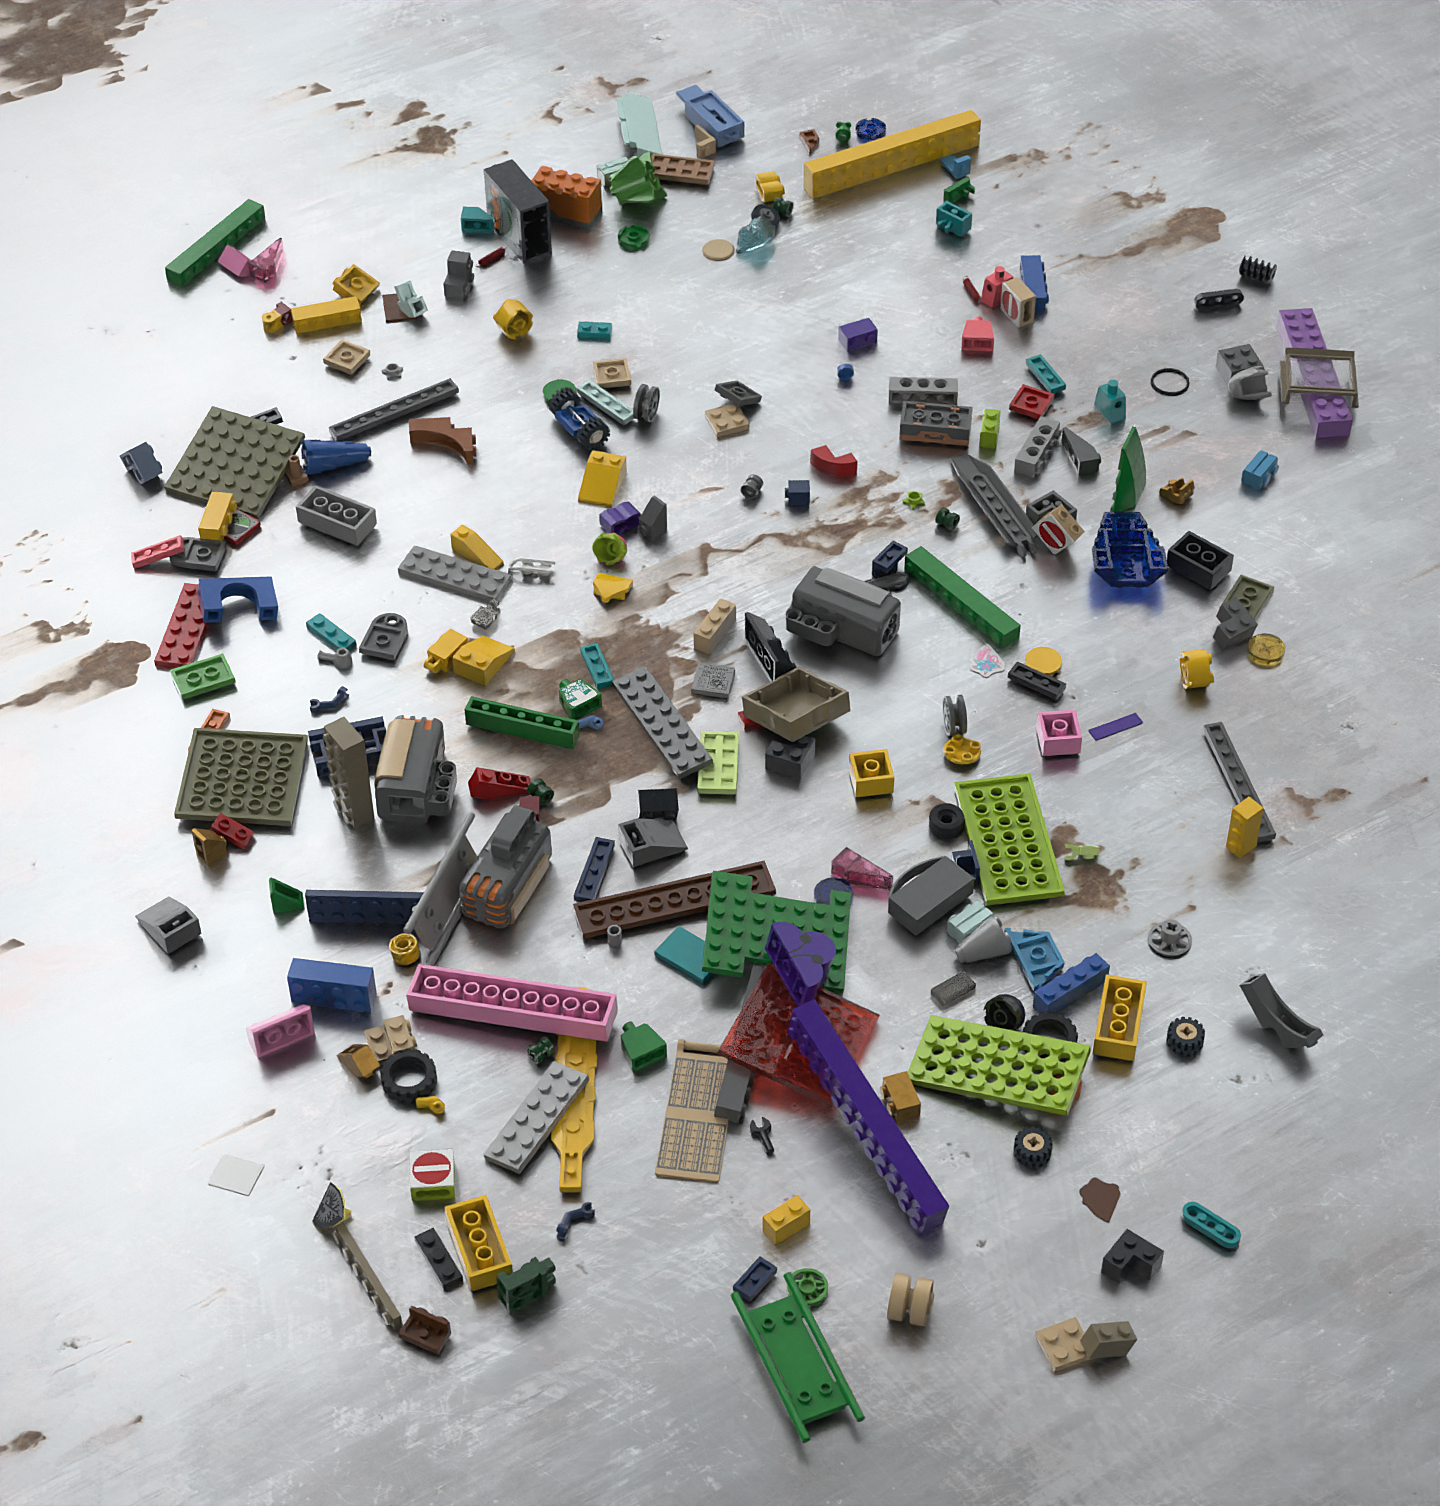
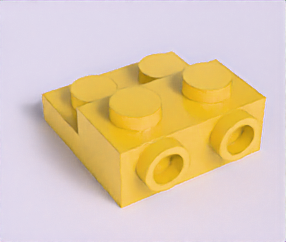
(355, 283)

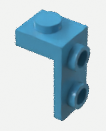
(957, 166)

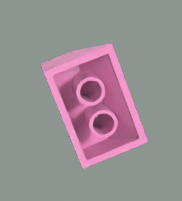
(281, 1030)

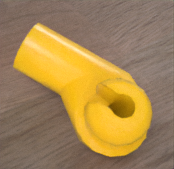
(432, 1103)

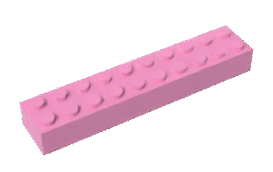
(512, 1002)

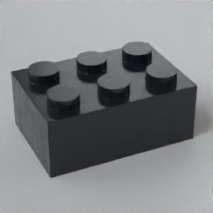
(1199, 560)

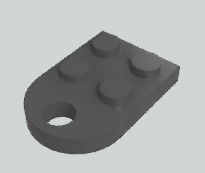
(200, 554)
(384, 638)

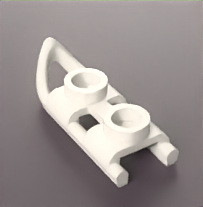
(527, 566)

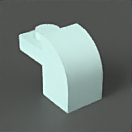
(409, 302)

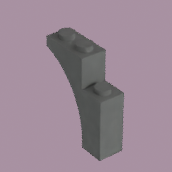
(1274, 1013)

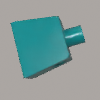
(1111, 402)

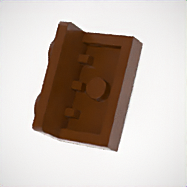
(425, 1330)

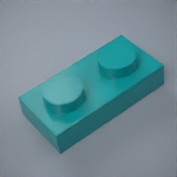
(594, 330)

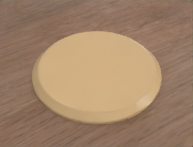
(718, 249)

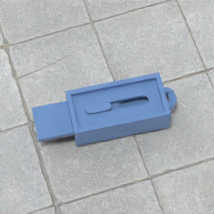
(712, 115)

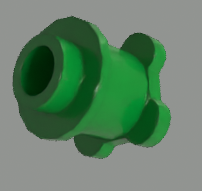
(843, 131)

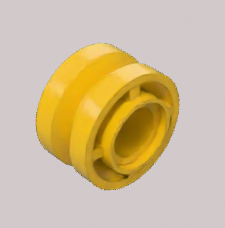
(404, 949)

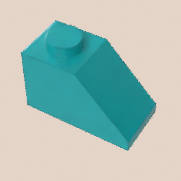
(476, 220)

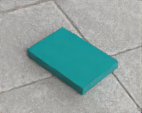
(684, 952)

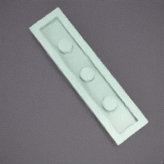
(606, 402)

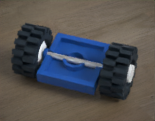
(578, 419)

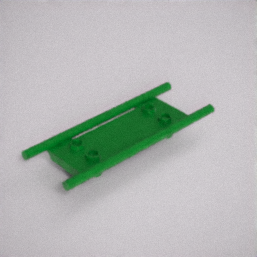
(795, 1361)

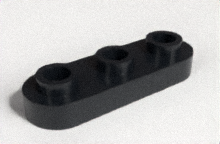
(1218, 299)

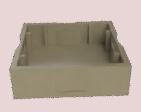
(796, 704)

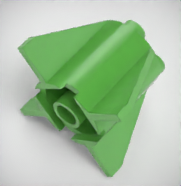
(636, 181)

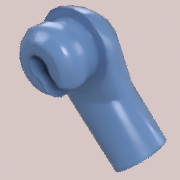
(592, 722)

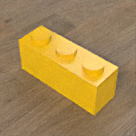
(217, 516)
(1244, 827)

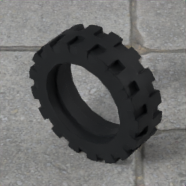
(1053, 1021)
(403, 1059)

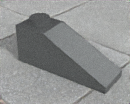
(1080, 452)

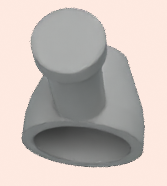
(341, 659)

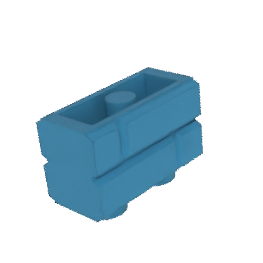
(1260, 470)

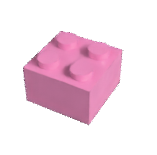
(1059, 732)

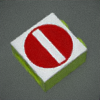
(432, 1175)

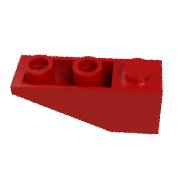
(497, 784)

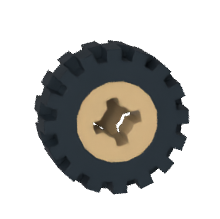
(1178, 1038)
(1040, 1150)

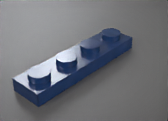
(594, 869)

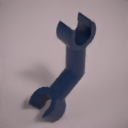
(341, 695)
(562, 1227)

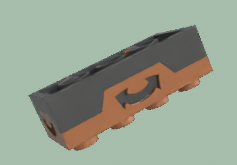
(935, 423)

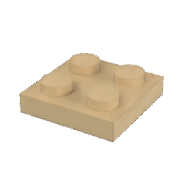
(346, 357)
(612, 373)
(726, 420)
(1062, 1344)

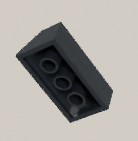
(767, 647)

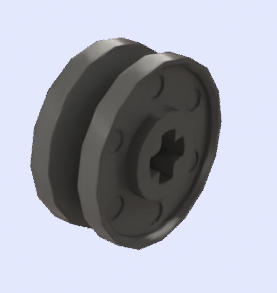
(646, 403)
(955, 714)

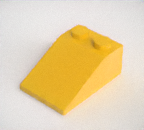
(602, 478)
(481, 659)

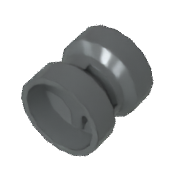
(751, 486)

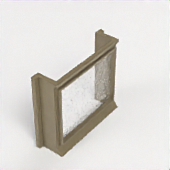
(1318, 373)

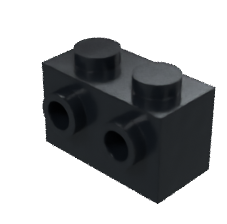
(657, 803)

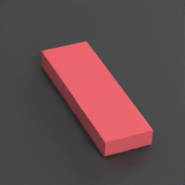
(157, 551)

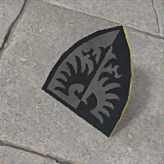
(332, 1208)

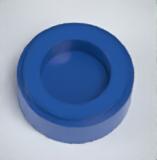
(845, 371)

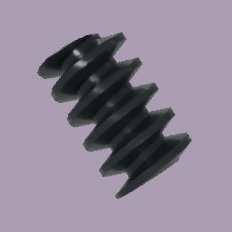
(1256, 270)

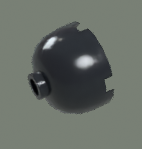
(1005, 1012)

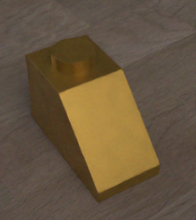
(208, 845)
(359, 1060)

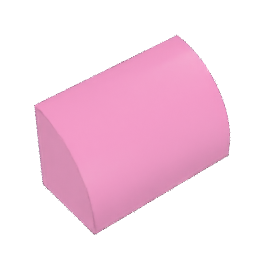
(235, 261)

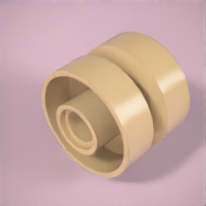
(916, 1300)

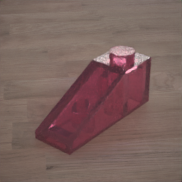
(267, 262)
(860, 871)

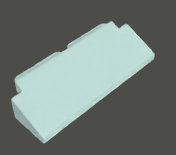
(640, 125)

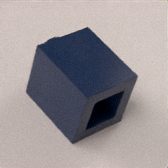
(798, 492)

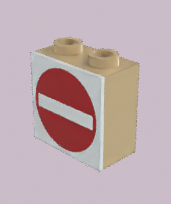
(1018, 302)
(1058, 529)

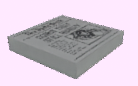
(713, 680)

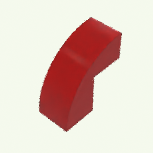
(826, 462)

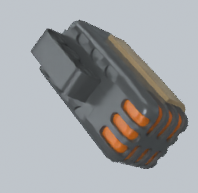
(411, 772)
(507, 869)

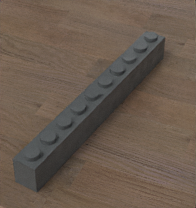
(736, 1077)

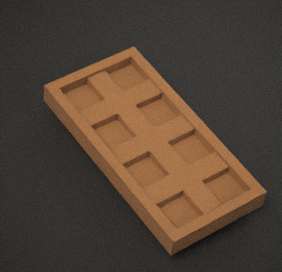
(682, 169)

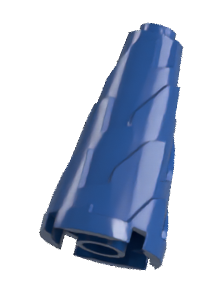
(330, 455)

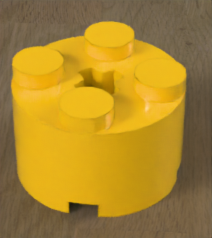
(513, 318)
(1196, 668)

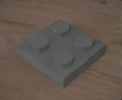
(738, 393)

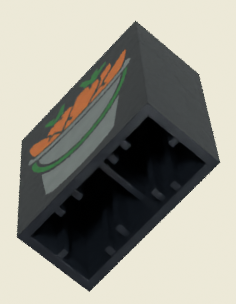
(518, 211)

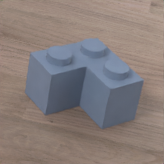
(142, 462)

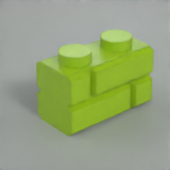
(989, 428)

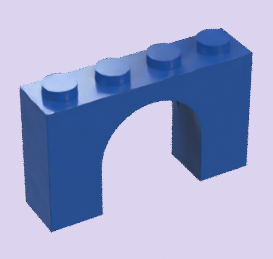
(257, 589)

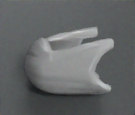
(1249, 384)

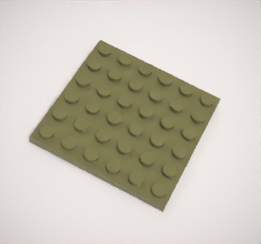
(235, 457)
(241, 775)

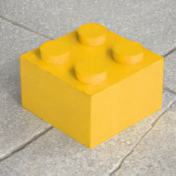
(871, 773)

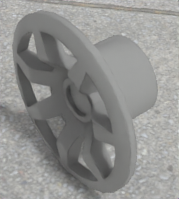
(1170, 934)

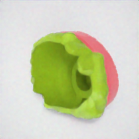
(609, 548)

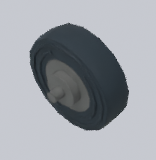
(768, 212)

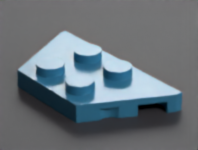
(1036, 955)

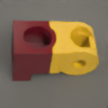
(276, 318)

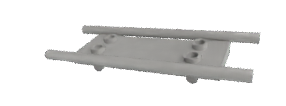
(442, 895)

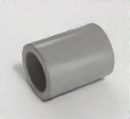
(614, 935)

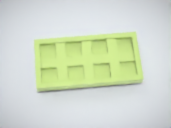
(722, 774)

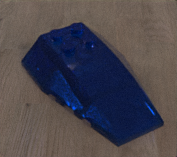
(1127, 551)

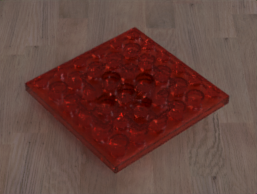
(762, 1039)

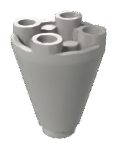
(985, 942)

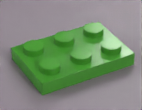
(202, 676)

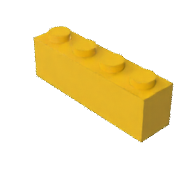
(326, 314)

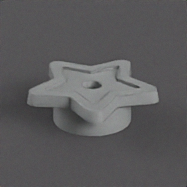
(392, 370)

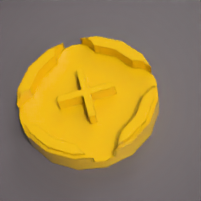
(1044, 660)

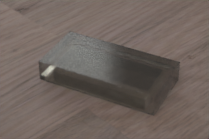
(953, 988)

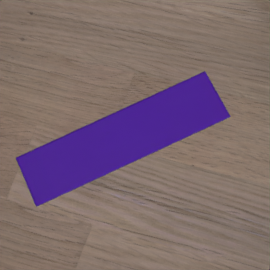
(1115, 726)

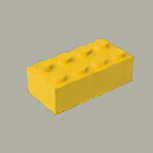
(1119, 1017)
(478, 1241)

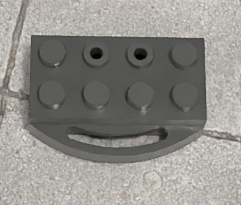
(929, 895)

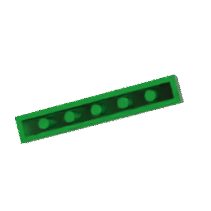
(522, 722)

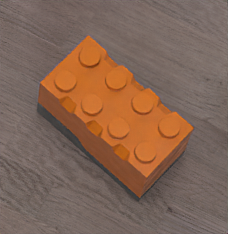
(570, 197)

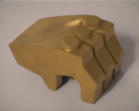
(1177, 490)

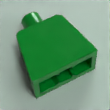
(641, 1045)

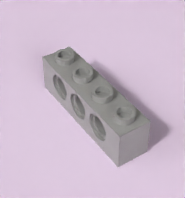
(923, 390)
(1037, 446)

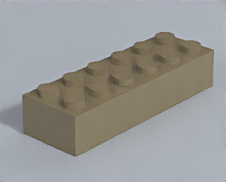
(348, 772)

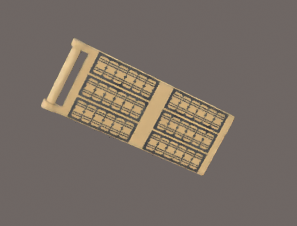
(691, 1135)

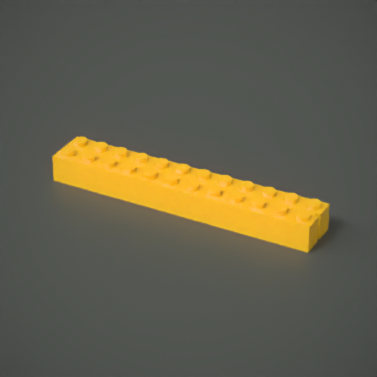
(891, 154)

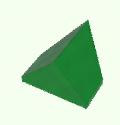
(284, 896)

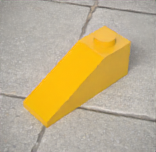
(474, 548)

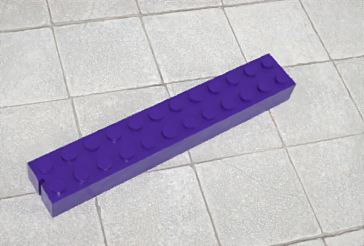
(868, 1118)

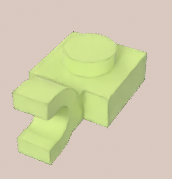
(1087, 851)

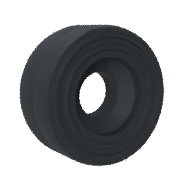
(946, 830)

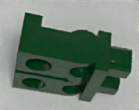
(525, 1284)

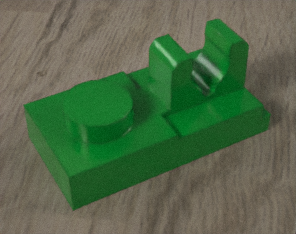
(958, 190)

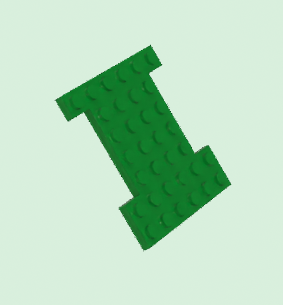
(742, 921)

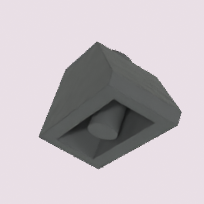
(653, 519)

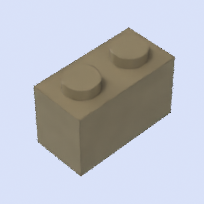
(1108, 1339)

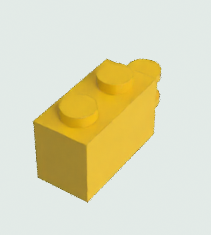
(443, 650)

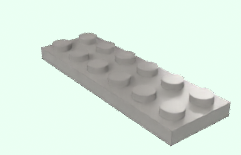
(454, 573)
(536, 1117)

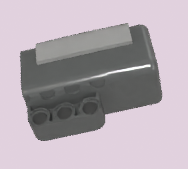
(843, 609)

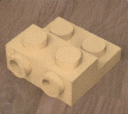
(390, 1038)

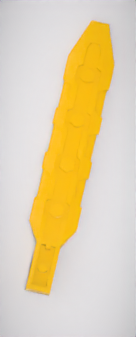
(576, 1128)

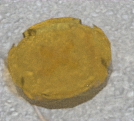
(1266, 648)

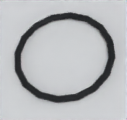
(1170, 369)

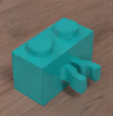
(953, 219)

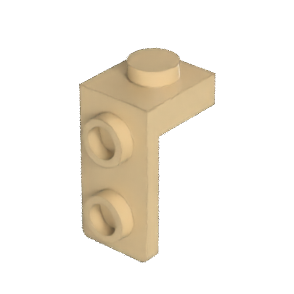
(706, 144)

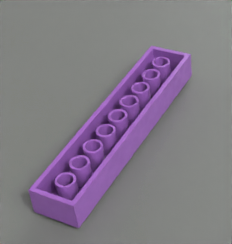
(1326, 413)

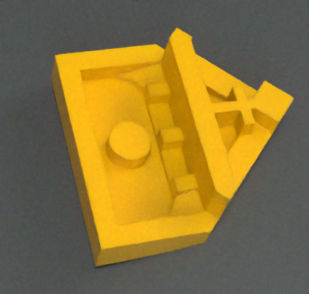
(611, 586)

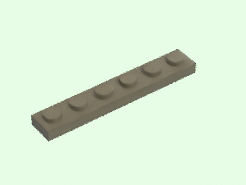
(370, 1280)

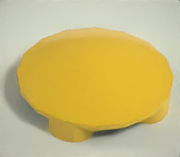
(962, 750)

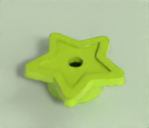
(914, 499)

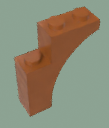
(443, 433)

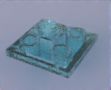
(754, 234)

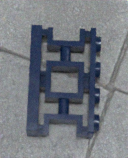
(366, 728)

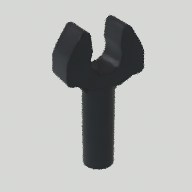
(762, 1132)

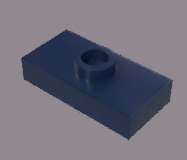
(755, 1278)

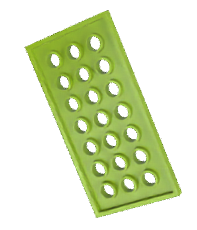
(1024, 859)
(998, 1090)

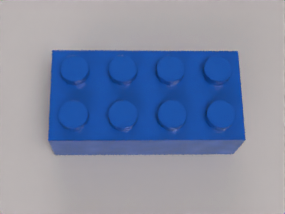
(331, 984)

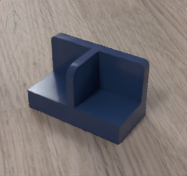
(888, 558)
(968, 861)

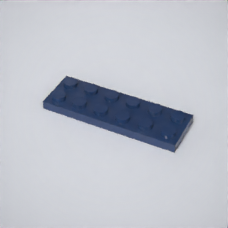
(360, 906)

